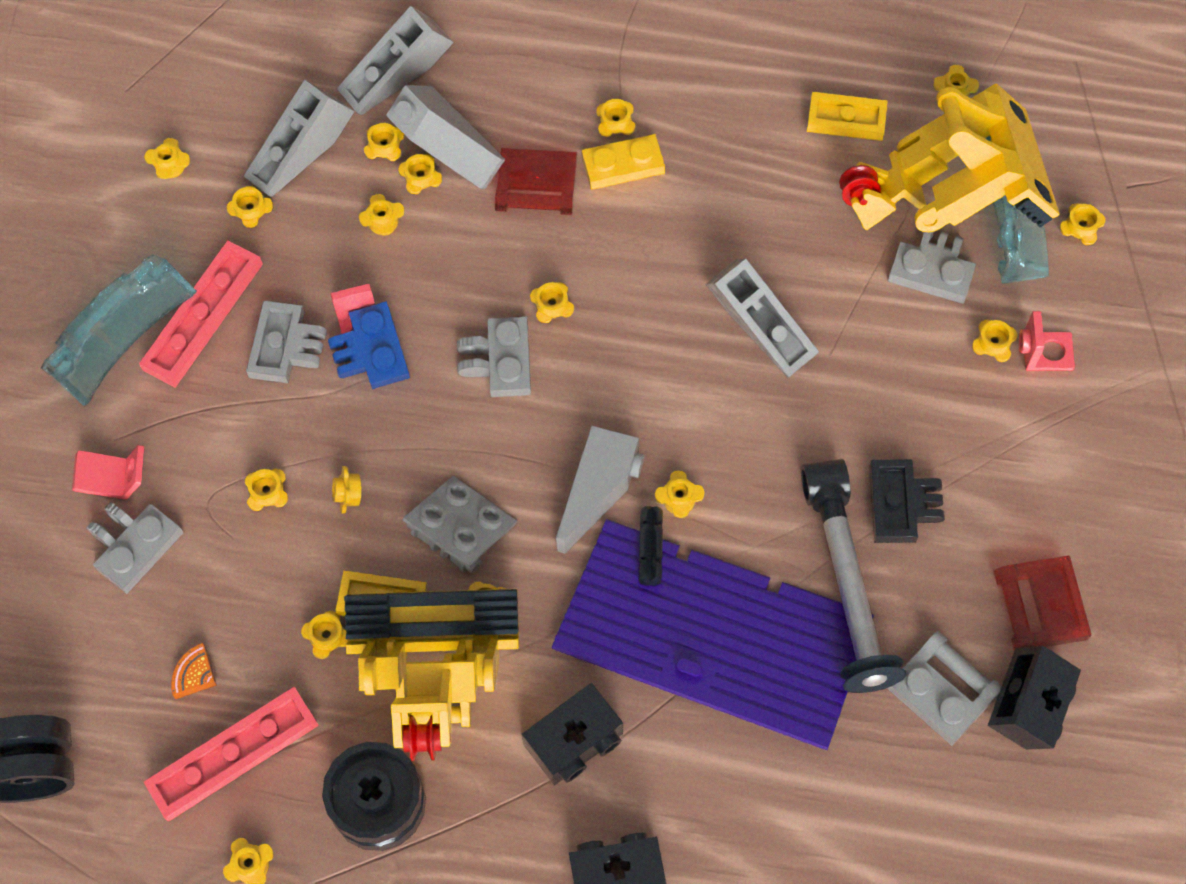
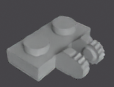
(507, 353)
(136, 548)

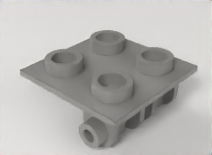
(459, 523)

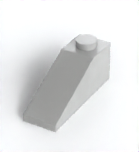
(395, 60)
(445, 134)
(299, 137)
(762, 316)
(600, 481)

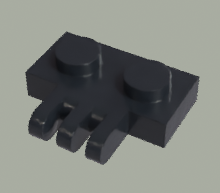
(901, 501)

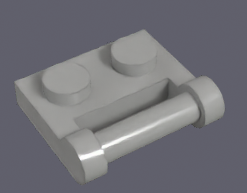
(936, 698)

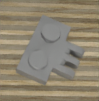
(933, 268)
(283, 343)

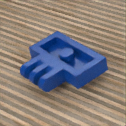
(371, 347)

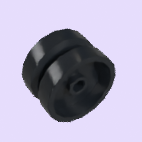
(33, 758)
(367, 771)

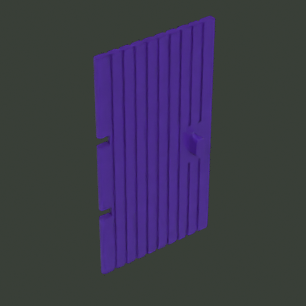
(712, 636)

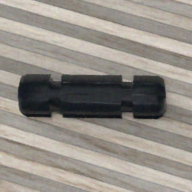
(650, 546)

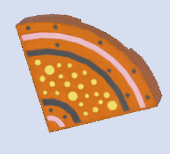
(192, 673)

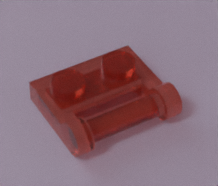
(536, 172)
(1055, 598)

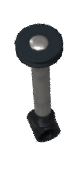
(828, 491)

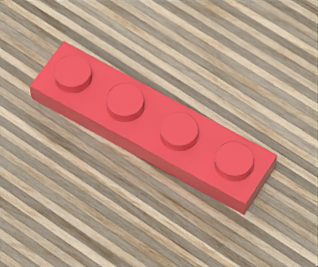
(201, 314)
(230, 754)

